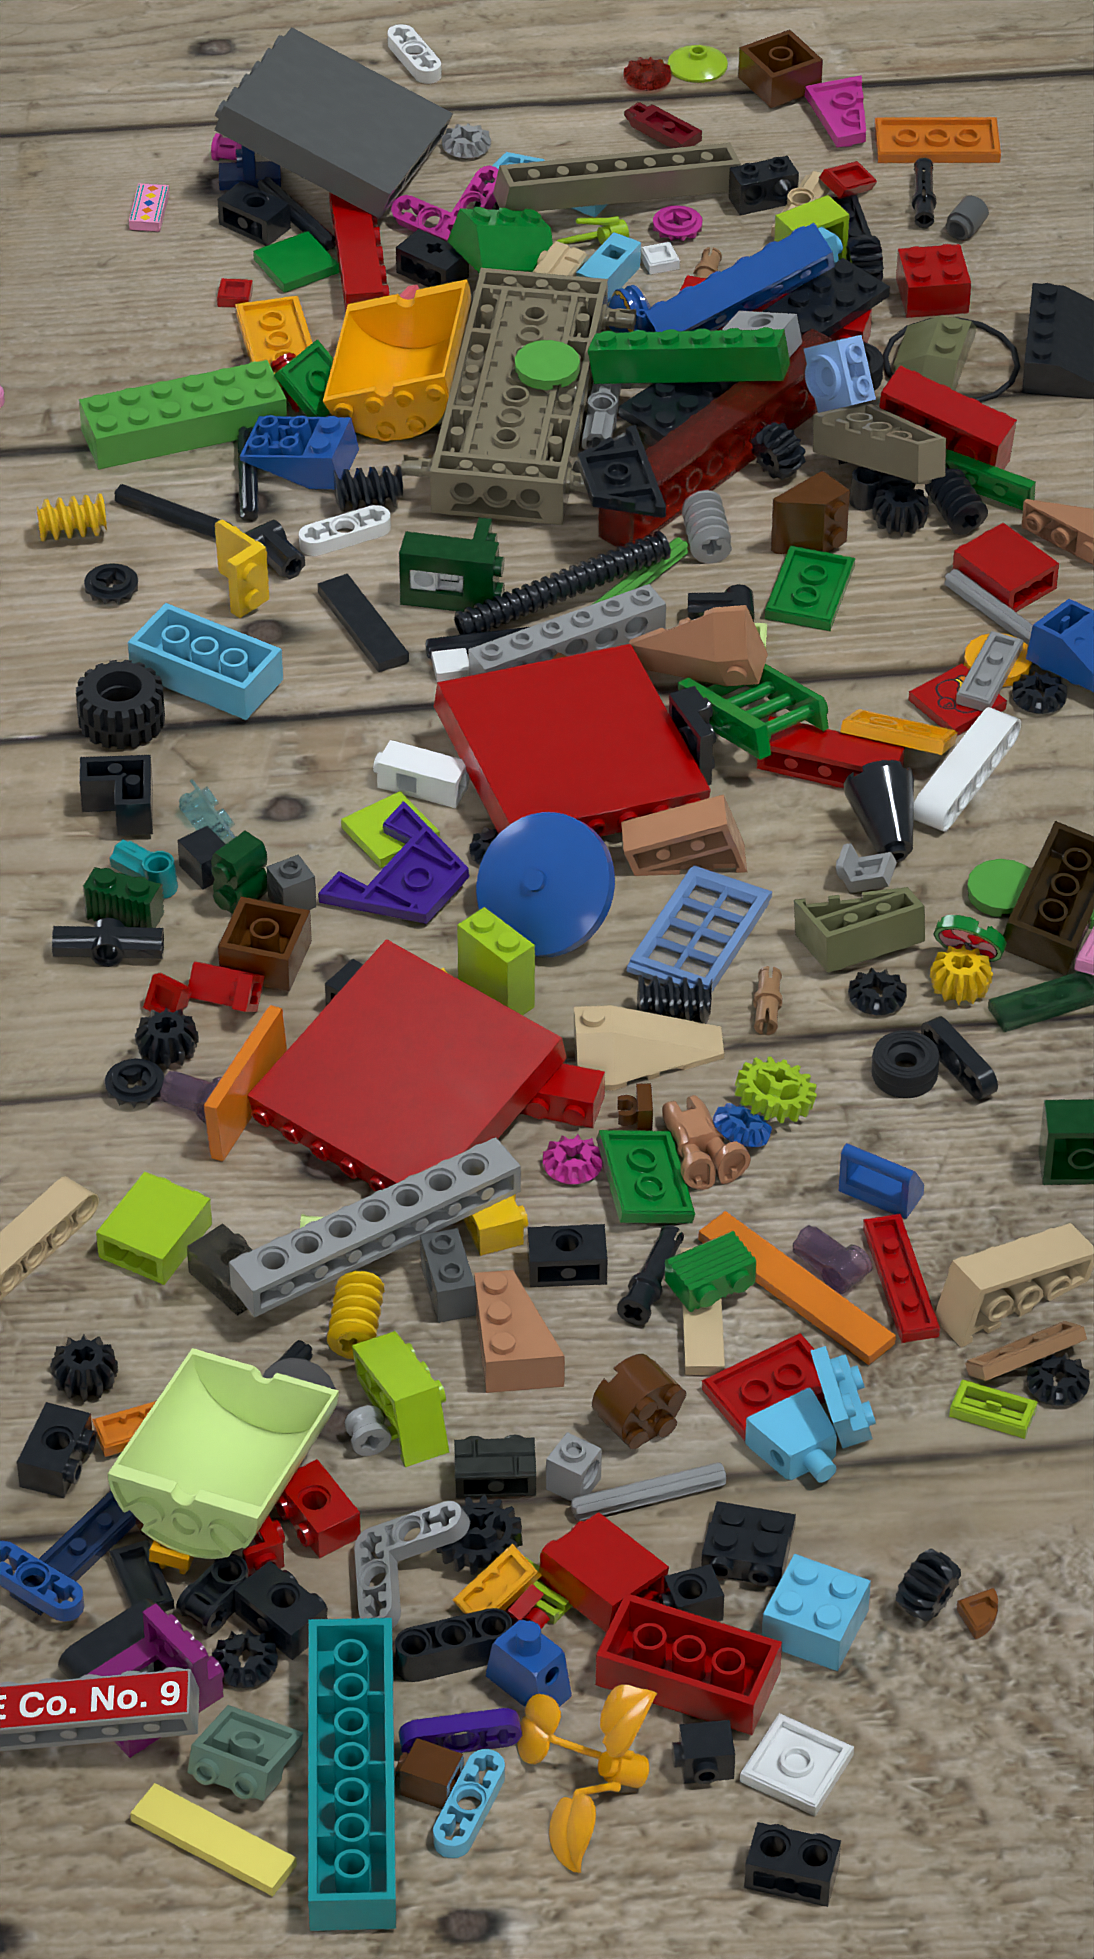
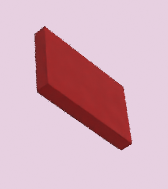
(763, 1381)

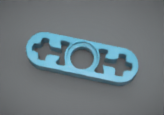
(469, 1820)

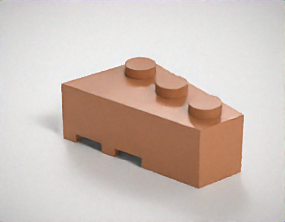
(684, 837)
(513, 1337)

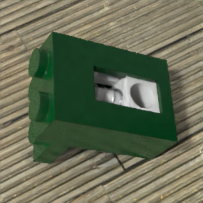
(450, 570)

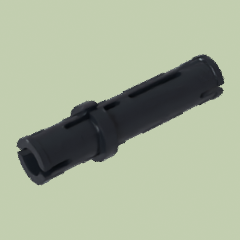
(924, 205)

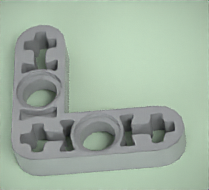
(438, 1527)

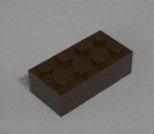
(1055, 901)

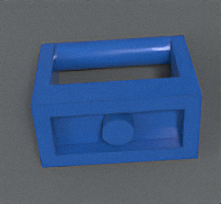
(879, 1181)

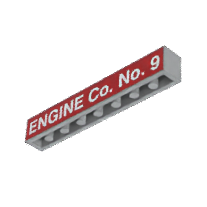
(98, 1709)

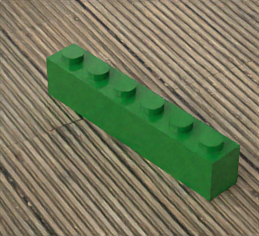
(689, 356)

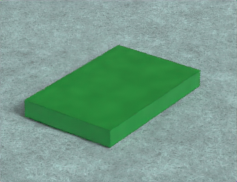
(810, 588)
(645, 1176)

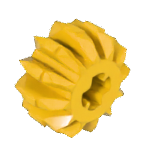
(961, 974)

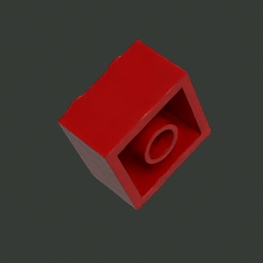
(933, 280)

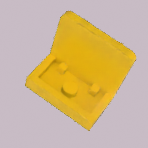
(244, 565)

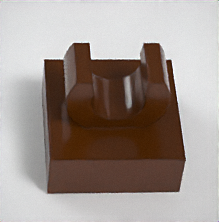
(639, 1108)

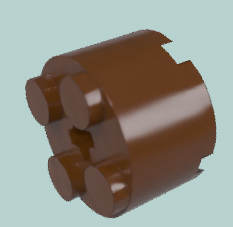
(639, 1401)

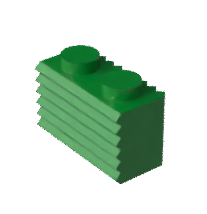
(711, 1271)

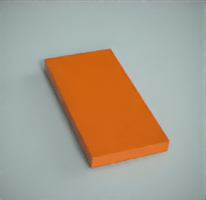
(937, 139)
(228, 1105)

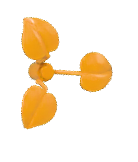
(620, 1722)

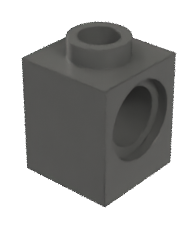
(291, 883)

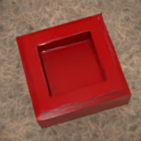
(234, 292)

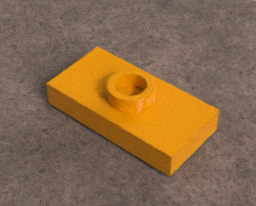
(499, 1583)

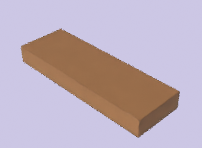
(1025, 1350)

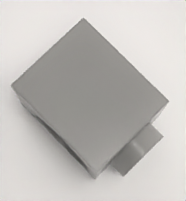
(573, 1467)

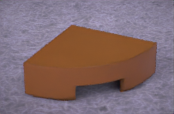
(979, 1612)

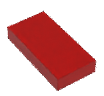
(848, 179)

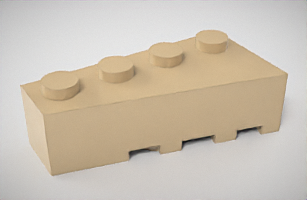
(1011, 1280)

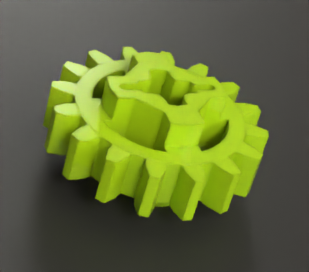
(775, 1089)

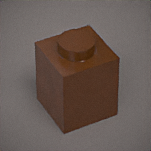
(429, 1772)

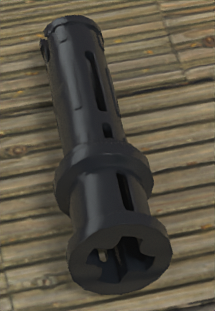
(646, 1285)

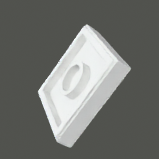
(797, 1764)

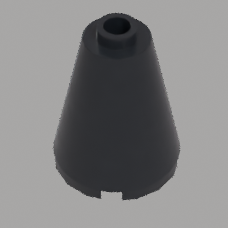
(884, 805)

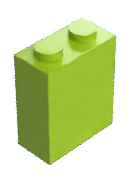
(496, 960)
(154, 1227)

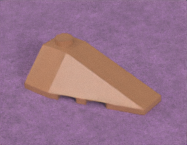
(713, 649)

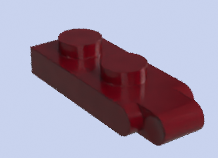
(662, 126)

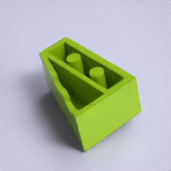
(406, 1395)

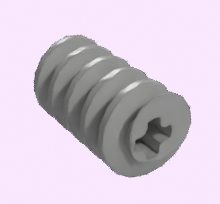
(707, 527)

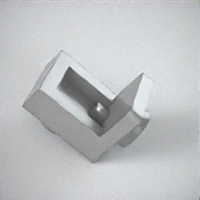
(864, 872)

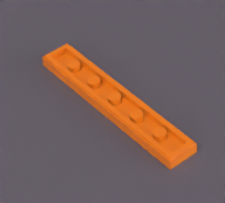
(807, 1293)

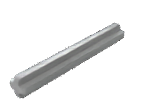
(989, 605)
(648, 1491)

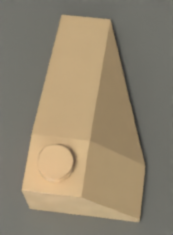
(640, 1043)

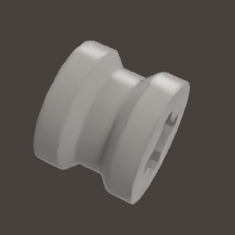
(367, 1430)

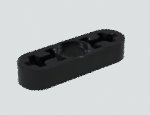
(961, 1058)

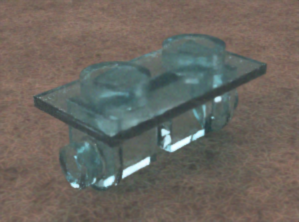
(201, 805)

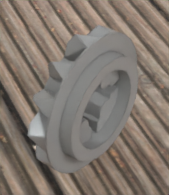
(457, 141)

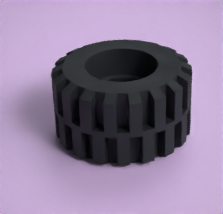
(120, 704)

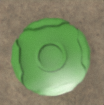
(547, 364)
(997, 885)

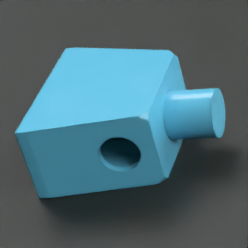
(794, 1437)

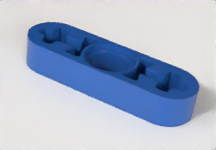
(40, 1596)

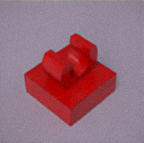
(166, 992)
(524, 1607)

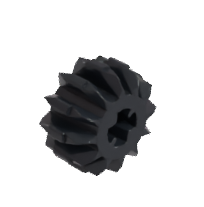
(866, 254)
(778, 450)
(900, 509)
(167, 1037)
(84, 1367)
(928, 1584)

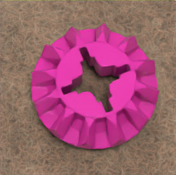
(688, 219)
(573, 1170)

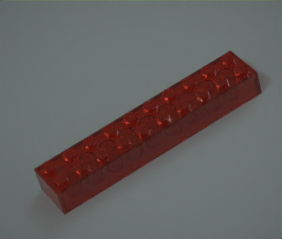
(716, 443)

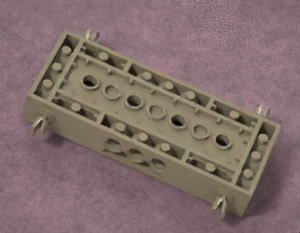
(534, 472)

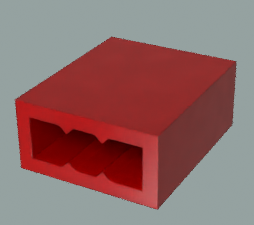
(1007, 566)
(598, 1566)

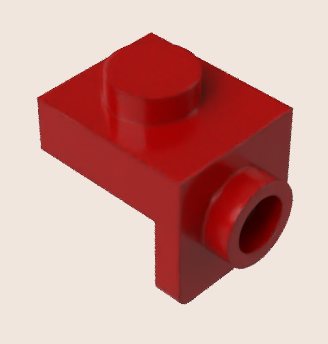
(267, 1547)

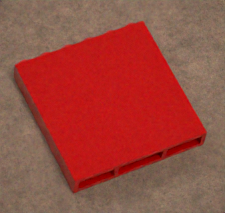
(570, 740)
(404, 1071)

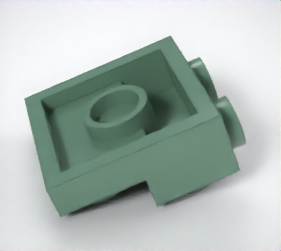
(243, 1753)

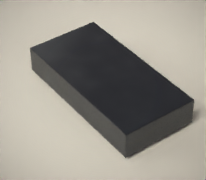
(139, 1576)

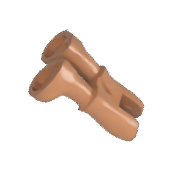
(703, 1145)

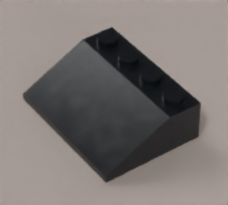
(1059, 343)

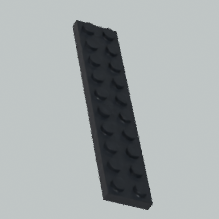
(821, 304)

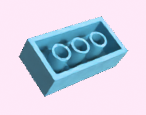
(208, 660)

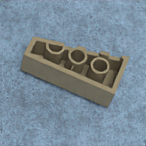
(880, 442)

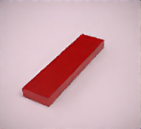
(901, 1278)

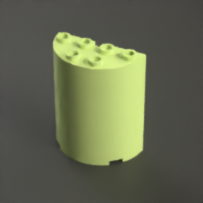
(217, 1453)

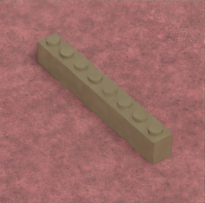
(615, 178)

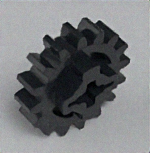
(484, 1537)

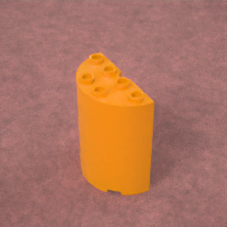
(398, 361)

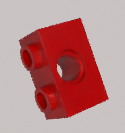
(319, 1510)

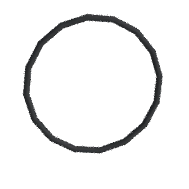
(1004, 339)

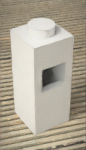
(421, 774)

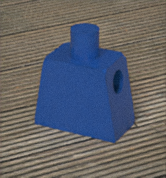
(528, 1664)

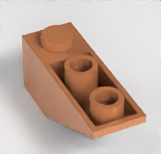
(1062, 525)

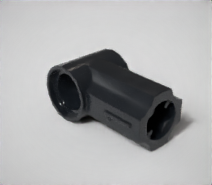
(866, 483)
(280, 552)
(732, 596)

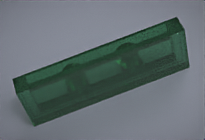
(1043, 1001)

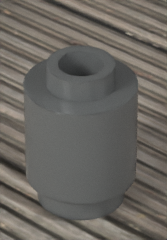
(967, 217)

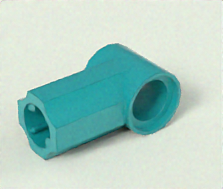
(140, 862)

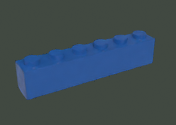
(745, 284)

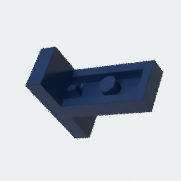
(247, 170)

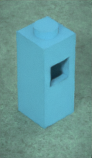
(614, 260)

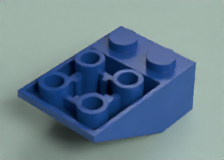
(302, 448)
(1065, 643)

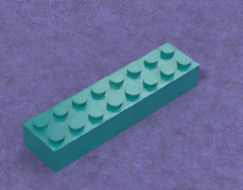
(351, 1775)

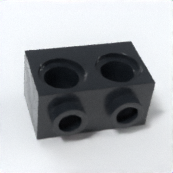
(762, 184)
(790, 1872)

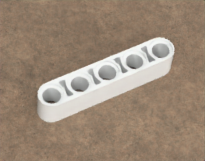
(966, 769)

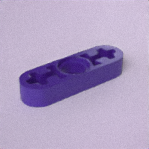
(484, 1730)

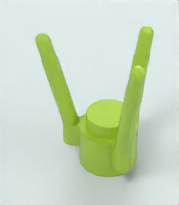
(608, 226)

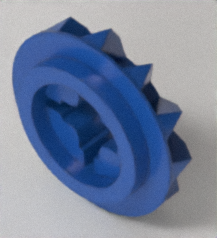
(741, 1125)

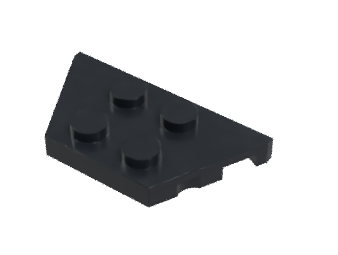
(621, 476)

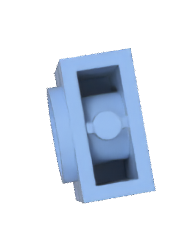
(838, 374)

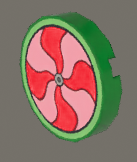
(964, 930)

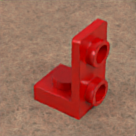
(226, 986)

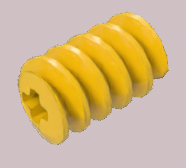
(71, 517)
(354, 1311)

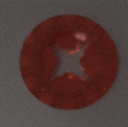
(647, 74)

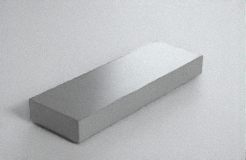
(989, 671)

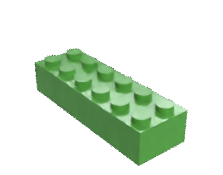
(178, 413)

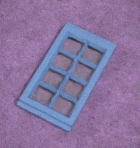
(700, 929)

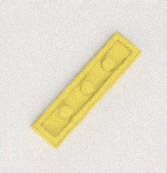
(213, 1839)

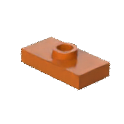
(118, 1428)

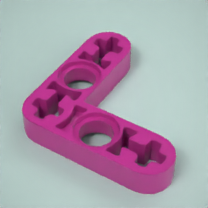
(424, 210)

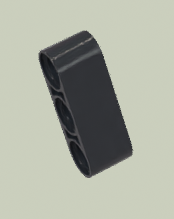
(105, 1641)
(449, 1644)

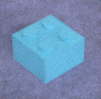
(816, 1611)

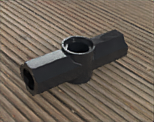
(108, 942)

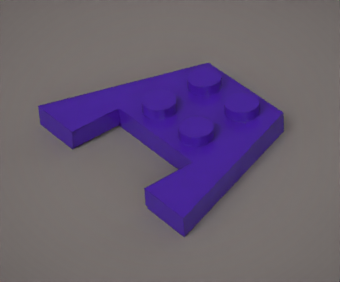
(414, 880)

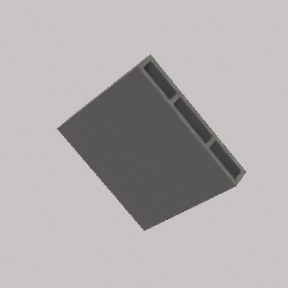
(332, 121)

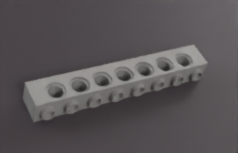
(374, 1226)

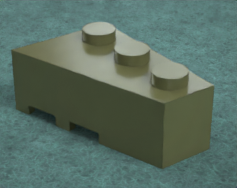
(859, 928)

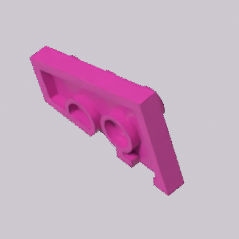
(840, 109)

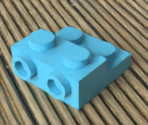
(840, 1388)

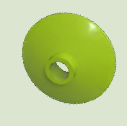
(697, 63)

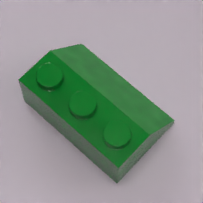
(500, 238)

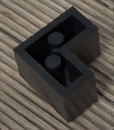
(120, 786)

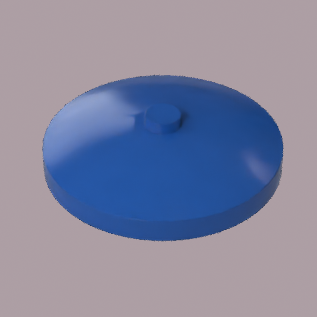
(548, 881)

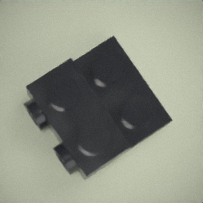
(692, 718)
(748, 1543)

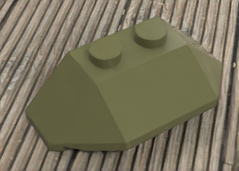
(937, 348)

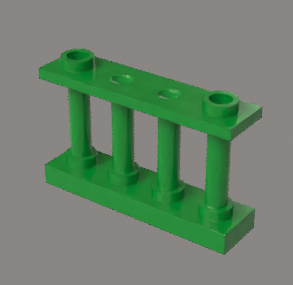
(745, 727)

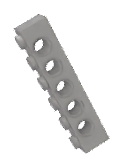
(581, 631)

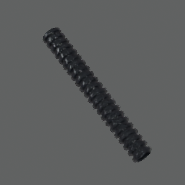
(563, 584)

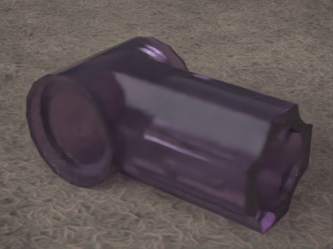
(187, 1092)
(839, 1265)

